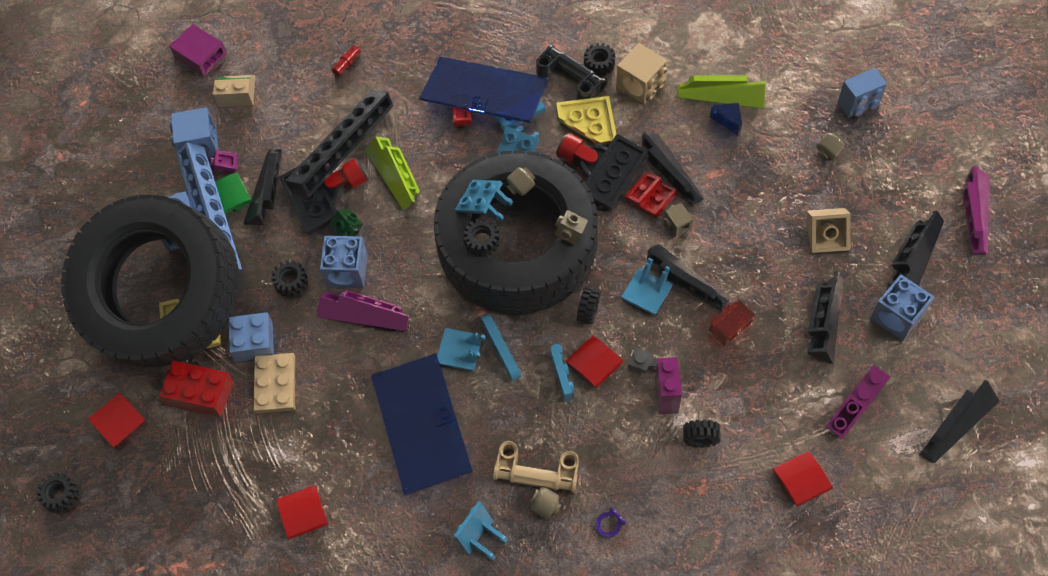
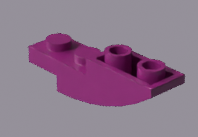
(858, 402)

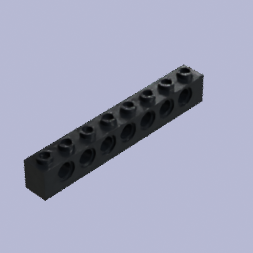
(339, 143)

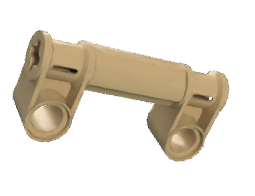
(507, 469)

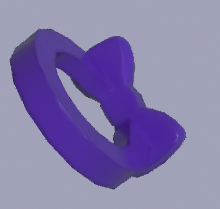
(612, 512)

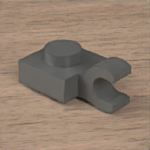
(642, 361)

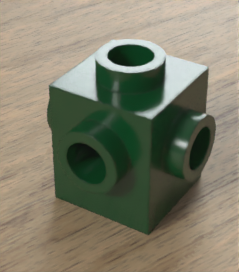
(346, 223)

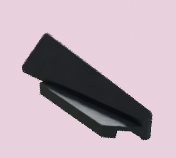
(669, 167)
(265, 189)
(917, 249)
(686, 278)
(825, 319)
(961, 419)

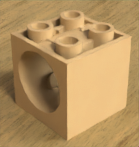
(641, 73)

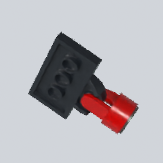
(606, 168)
(319, 208)

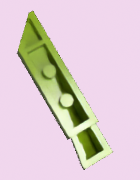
(724, 90)
(393, 169)

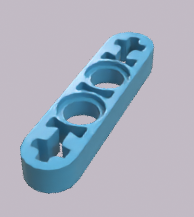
(500, 347)

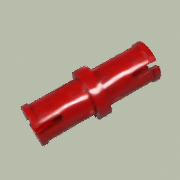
(346, 60)

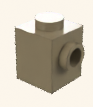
(677, 219)

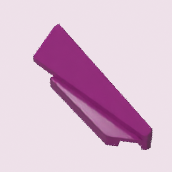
(977, 210)
(361, 310)

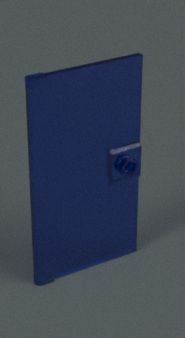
(484, 89)
(421, 424)

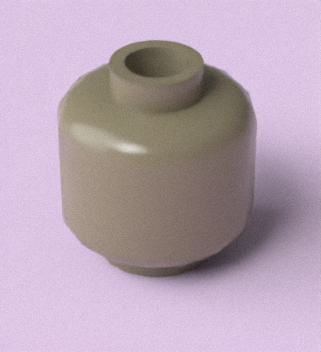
(830, 145)
(520, 181)
(544, 502)

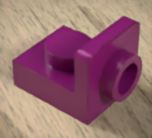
(223, 161)

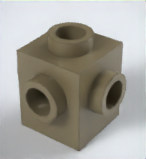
(570, 227)

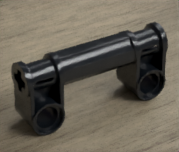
(590, 83)

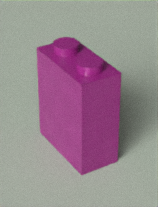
(198, 49)
(668, 385)

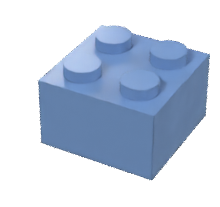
(862, 93)
(250, 336)

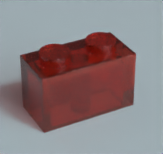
(731, 322)

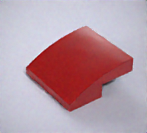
(651, 195)
(594, 361)
(116, 419)
(802, 478)
(302, 512)

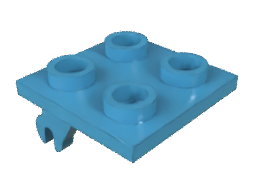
(516, 140)
(478, 197)
(647, 290)
(460, 349)
(473, 527)

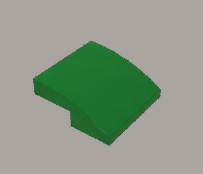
(232, 193)

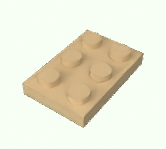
(274, 383)

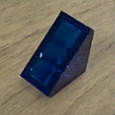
(728, 116)

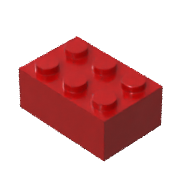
(196, 388)

